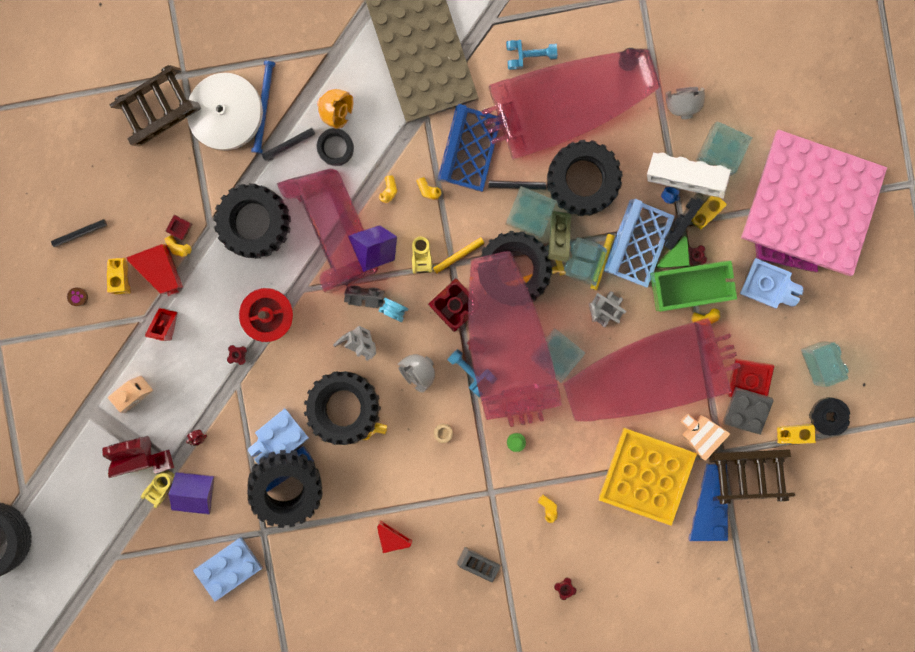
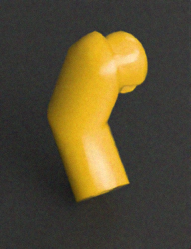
(427, 191)
(379, 428)

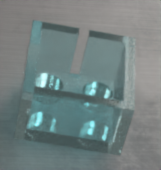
(724, 147)
(530, 211)
(585, 261)
(563, 354)
(825, 363)

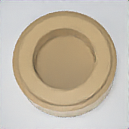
(443, 433)

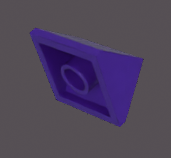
(374, 247)
(191, 493)

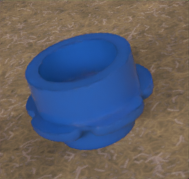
(670, 195)

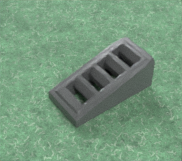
(466, 553)

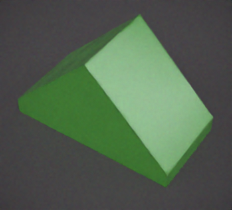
(677, 256)

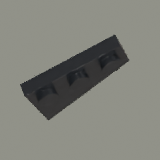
(683, 220)

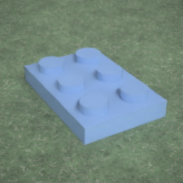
(227, 569)

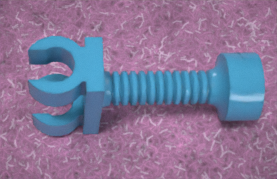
(512, 45)
(456, 358)

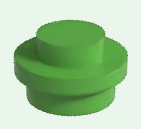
(516, 442)

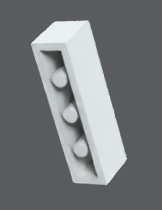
(688, 175)

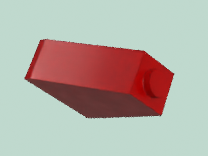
(158, 269)

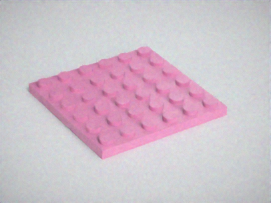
(814, 203)

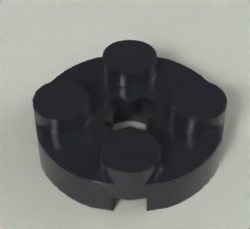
(819, 414)

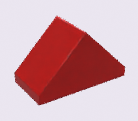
(162, 325)
(392, 539)

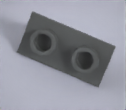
(355, 295)

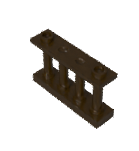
(171, 116)
(759, 459)

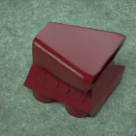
(452, 305)
(128, 456)

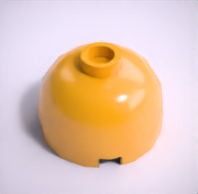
(334, 107)

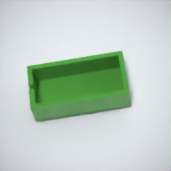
(693, 286)

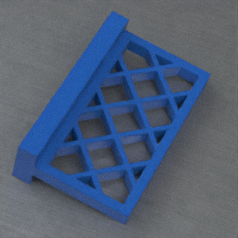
(452, 148)

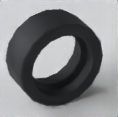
(335, 161)

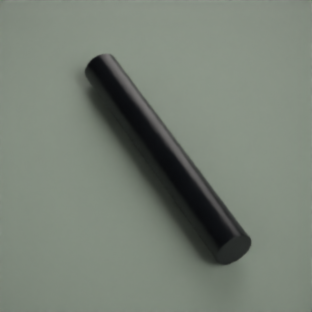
(288, 144)
(516, 185)
(78, 233)

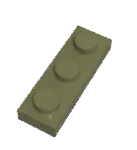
(559, 236)

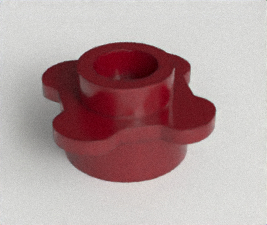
(701, 256)
(242, 354)
(196, 438)
(570, 589)

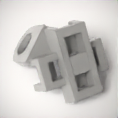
(604, 310)
(359, 341)

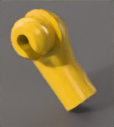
(390, 191)
(177, 249)
(714, 316)
(550, 508)

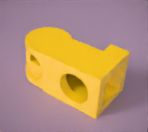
(708, 211)
(117, 276)
(796, 434)

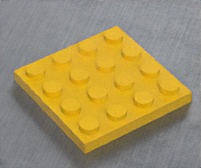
(647, 476)

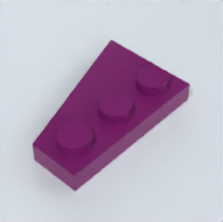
(774, 256)

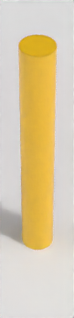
(608, 244)
(457, 256)

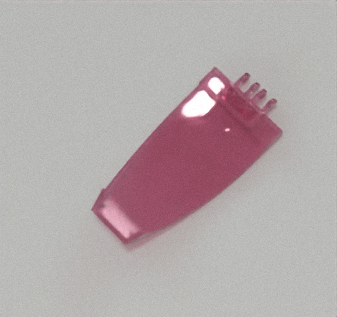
(568, 99)
(508, 342)
(653, 374)

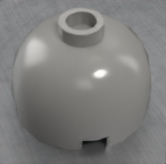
(685, 102)
(417, 370)

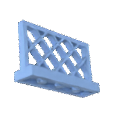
(624, 235)

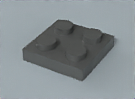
(748, 411)

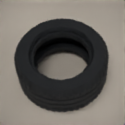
(17, 537)

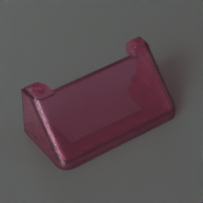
(333, 221)

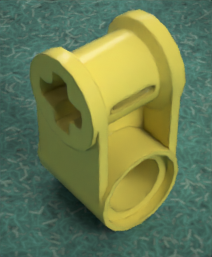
(421, 257)
(157, 491)

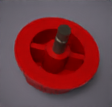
(266, 315)

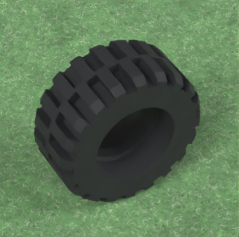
(602, 159)
(228, 213)
(288, 511)

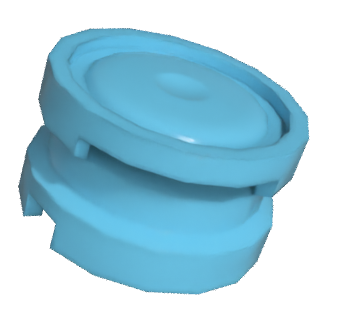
(393, 310)

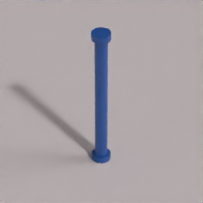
(264, 98)

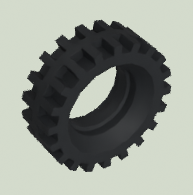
(533, 249)
(317, 408)

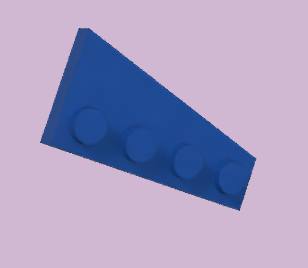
(710, 517)

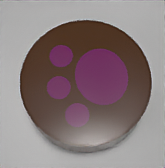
(77, 296)

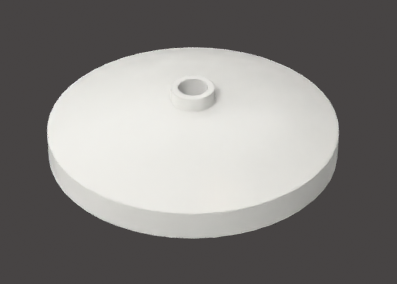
(240, 113)

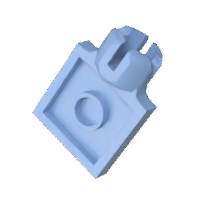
(770, 285)
(278, 434)

